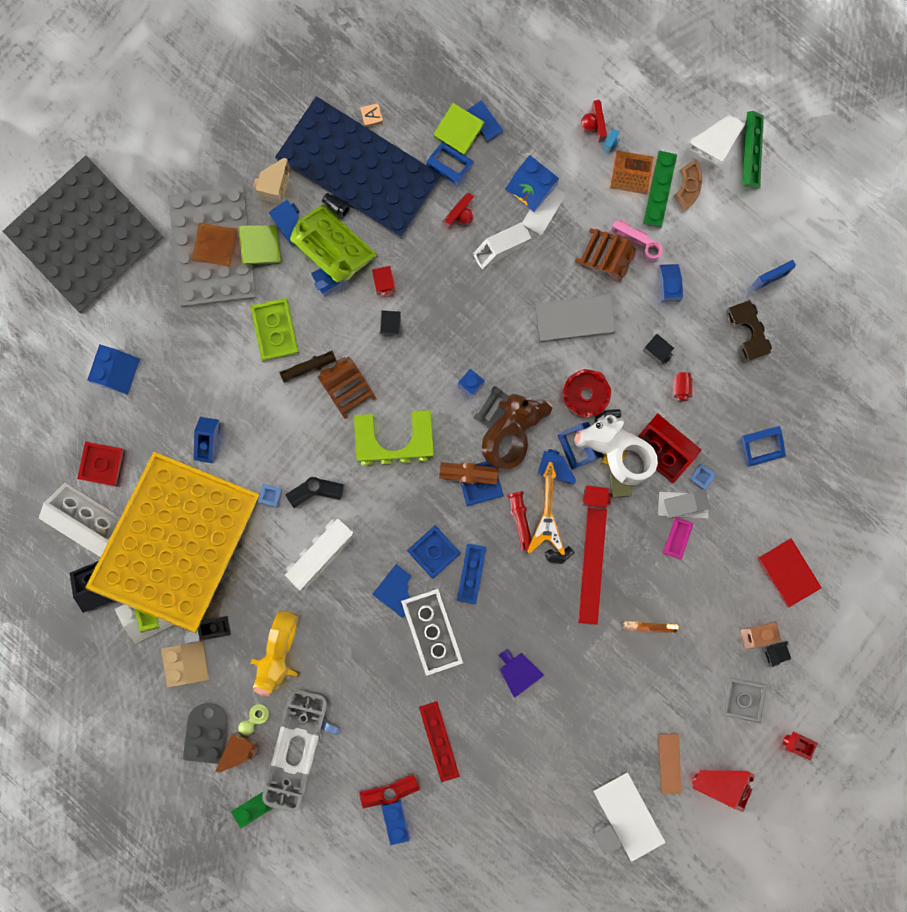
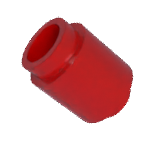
(683, 386)

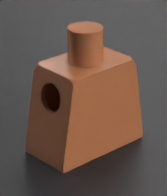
(761, 635)

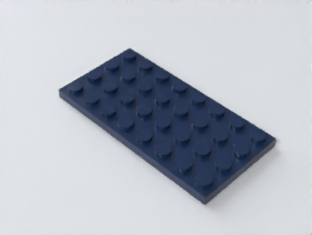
(359, 167)

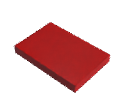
(789, 572)

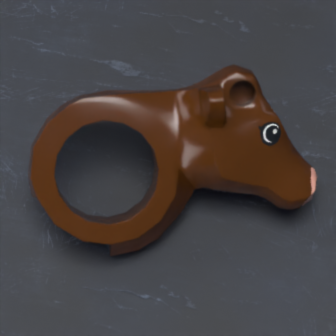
(519, 415)

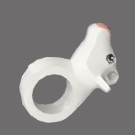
(610, 438)

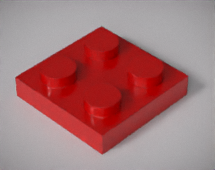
(100, 464)

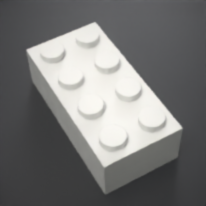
(432, 632)

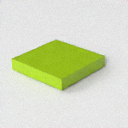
(459, 128)
(259, 244)

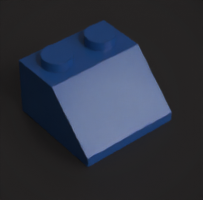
(113, 369)

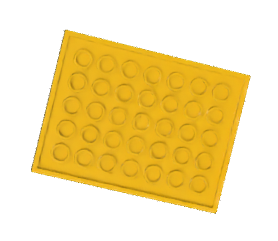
(173, 542)

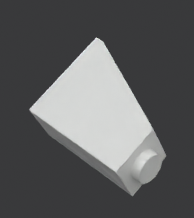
(717, 139)
(501, 245)

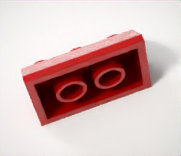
(672, 448)

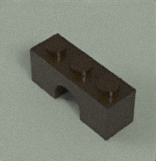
(745, 315)

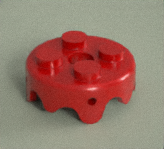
(590, 380)

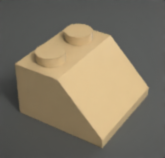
(273, 182)
(185, 664)

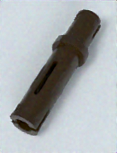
(308, 366)

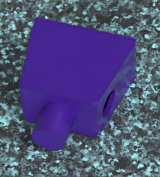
(518, 672)

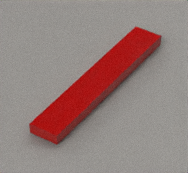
(592, 566)

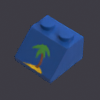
(532, 183)

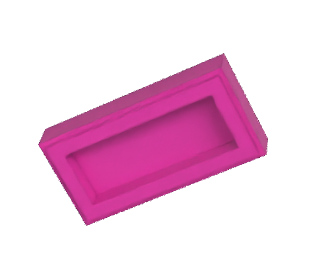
(678, 538)

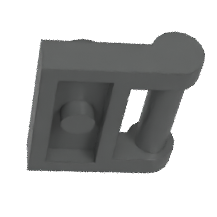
(480, 417)

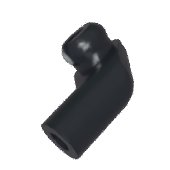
(615, 412)
(557, 557)

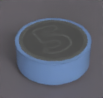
(330, 727)

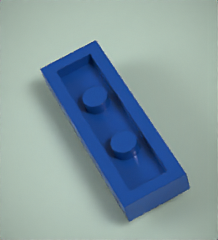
(471, 573)

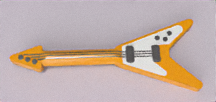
(547, 527)

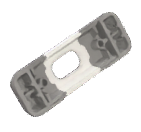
(286, 782)

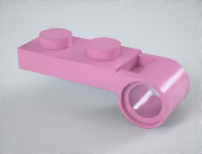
(638, 237)

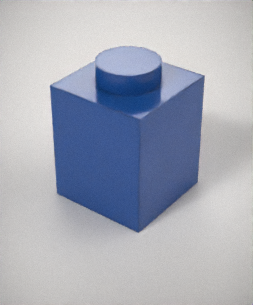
(471, 383)

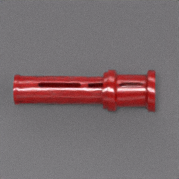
(519, 512)

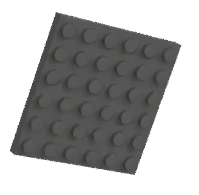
(82, 234)

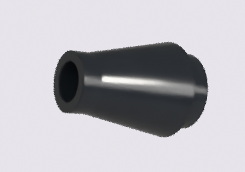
(338, 206)

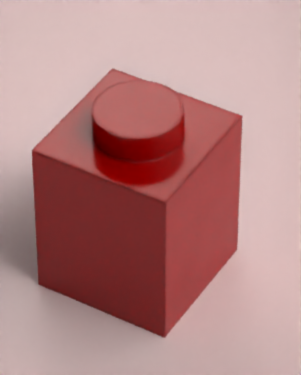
(383, 281)
(596, 497)

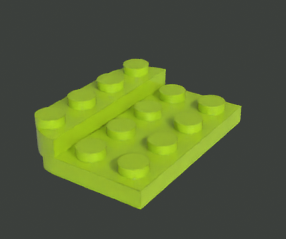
(331, 244)

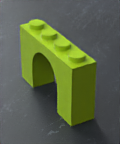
(370, 451)

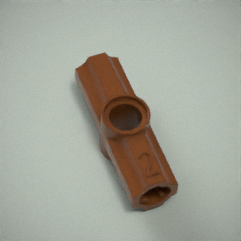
(468, 473)

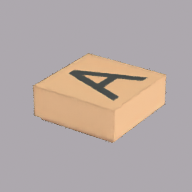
(371, 115)

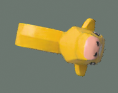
(272, 668)

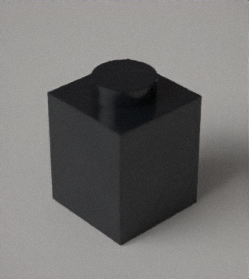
(659, 349)

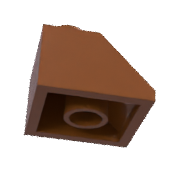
(237, 751)

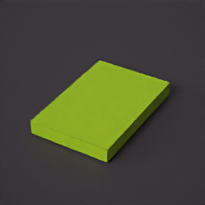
(274, 329)

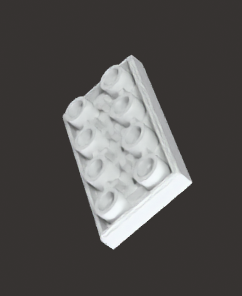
(629, 816)

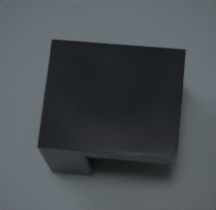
(390, 322)
(777, 653)

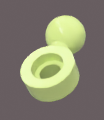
(247, 726)

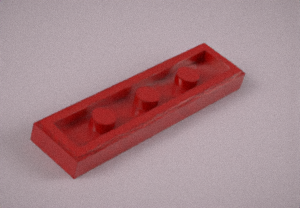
(439, 741)

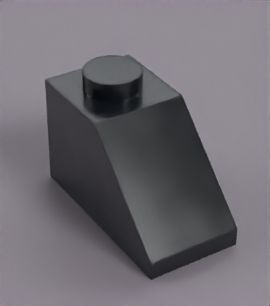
(208, 630)

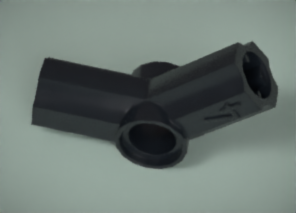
(303, 493)

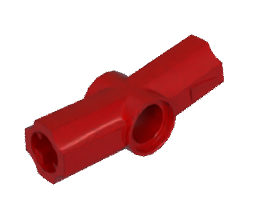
(376, 796)

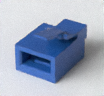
(325, 282)

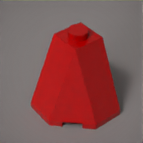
(725, 786)

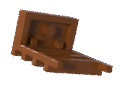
(617, 258)
(339, 376)

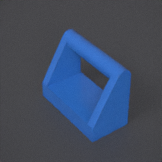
(446, 172)
(760, 435)
(592, 454)

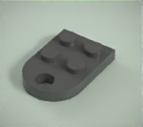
(205, 736)

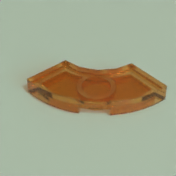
(650, 626)

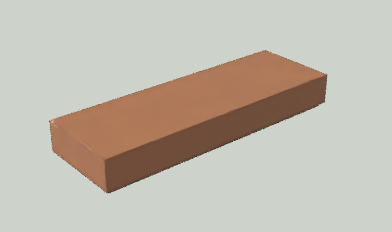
(670, 763)

